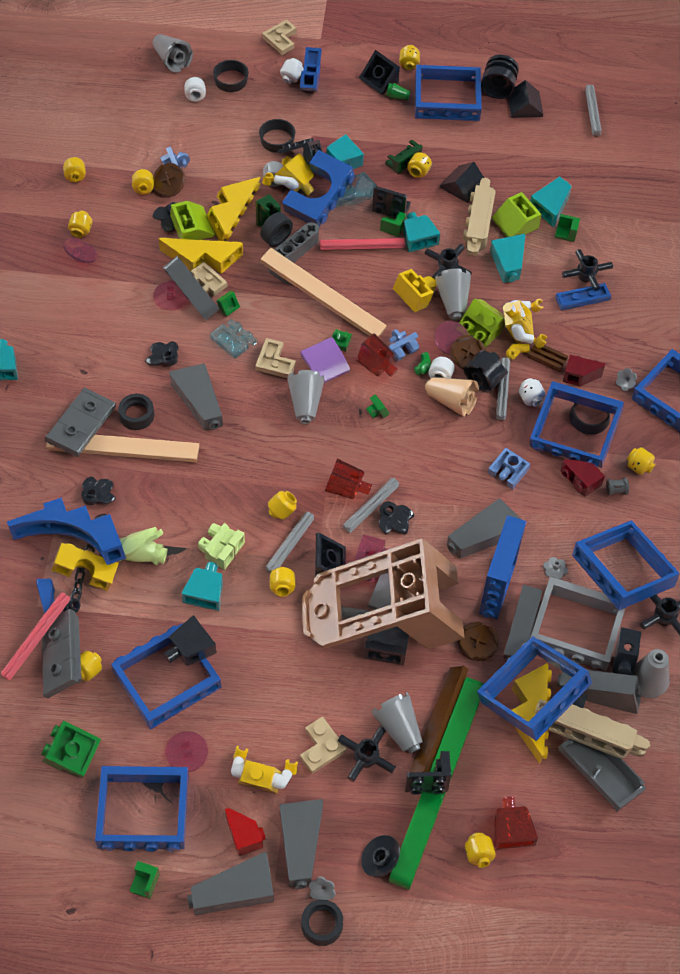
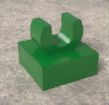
(228, 303)
(342, 339)
(377, 407)

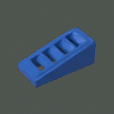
(46, 592)

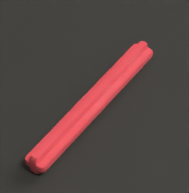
(350, 244)
(35, 636)

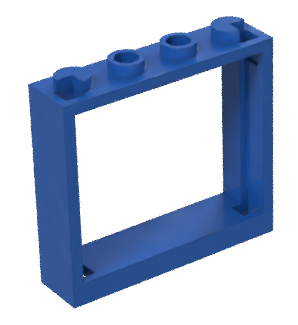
(448, 111)
(583, 398)
(652, 403)
(502, 567)
(607, 582)
(174, 705)
(555, 707)
(143, 775)

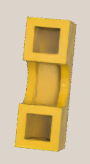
(70, 557)

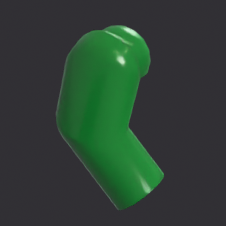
(424, 366)

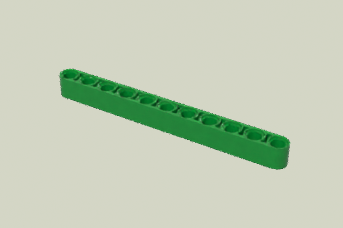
(429, 803)

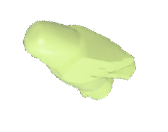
(142, 548)

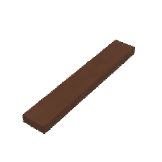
(439, 719)

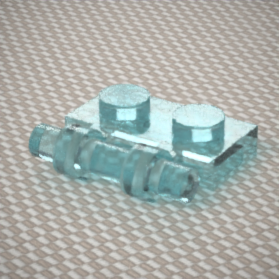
(229, 341)

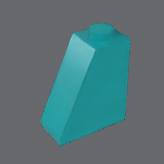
(552, 200)
(508, 256)

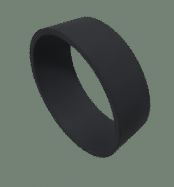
(230, 65)
(276, 124)
(585, 427)

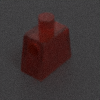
(376, 356)
(347, 480)
(513, 826)

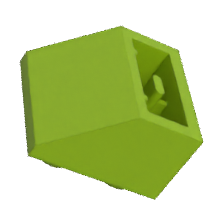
(517, 216)
(191, 221)
(483, 321)

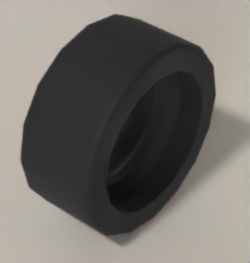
(276, 229)
(133, 400)
(322, 940)

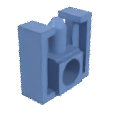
(517, 471)

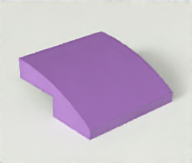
(326, 359)

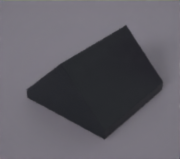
(380, 72)
(525, 101)
(463, 181)
(328, 554)

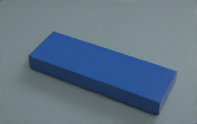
(582, 297)

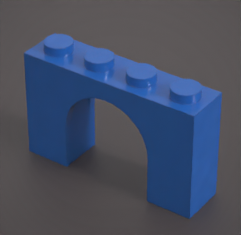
(317, 209)

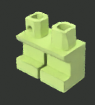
(223, 544)

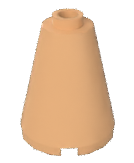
(453, 393)

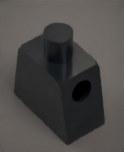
(190, 643)
(623, 660)

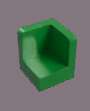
(393, 226)
(567, 227)
(144, 880)

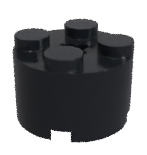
(485, 370)

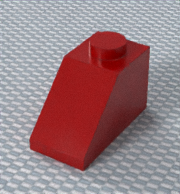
(244, 832)

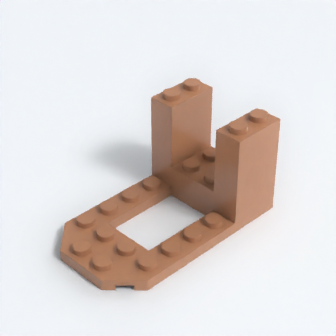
(415, 580)

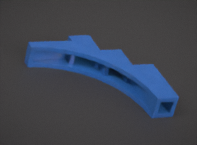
(75, 523)

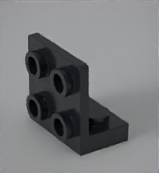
(309, 146)
(389, 202)
(387, 646)
(434, 782)

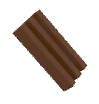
(549, 354)

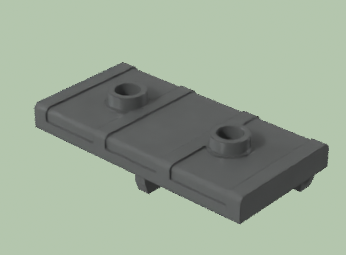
(80, 422)
(61, 654)
(605, 772)

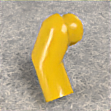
(515, 349)

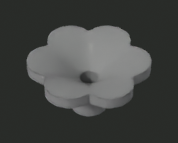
(626, 379)
(555, 568)
(322, 889)

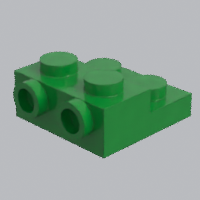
(70, 749)

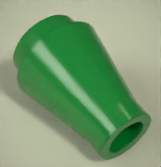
(397, 92)

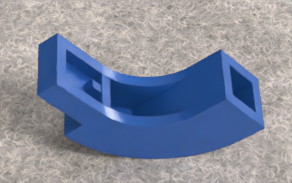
(311, 73)

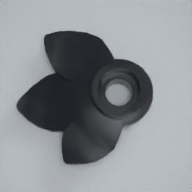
(164, 215)
(163, 354)
(97, 491)
(396, 520)

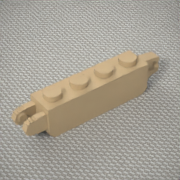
(480, 217)
(598, 732)

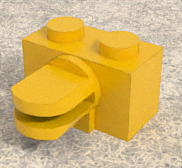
(414, 289)

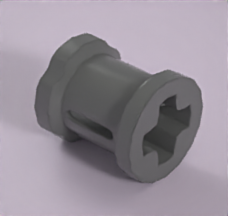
(611, 489)

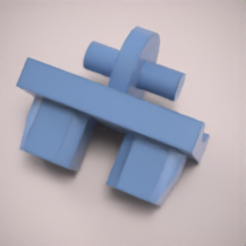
(181, 159)
(400, 342)

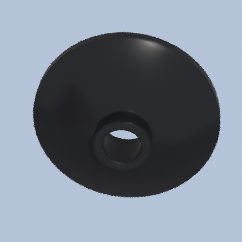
(380, 856)

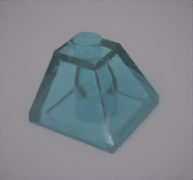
(358, 191)

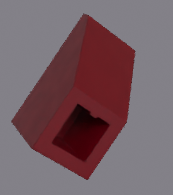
(582, 370)
(582, 475)

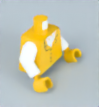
(294, 175)
(519, 321)
(261, 775)

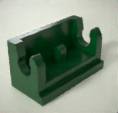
(400, 161)
(265, 208)

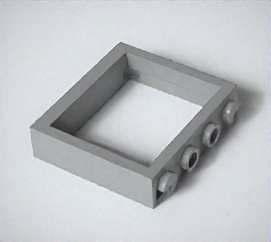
(587, 597)

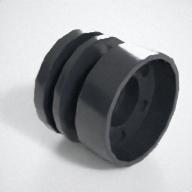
(500, 76)

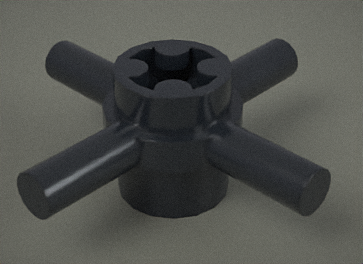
(447, 259)
(587, 269)
(661, 613)
(360, 751)

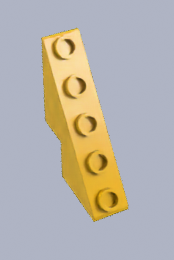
(232, 204)
(192, 253)
(529, 691)

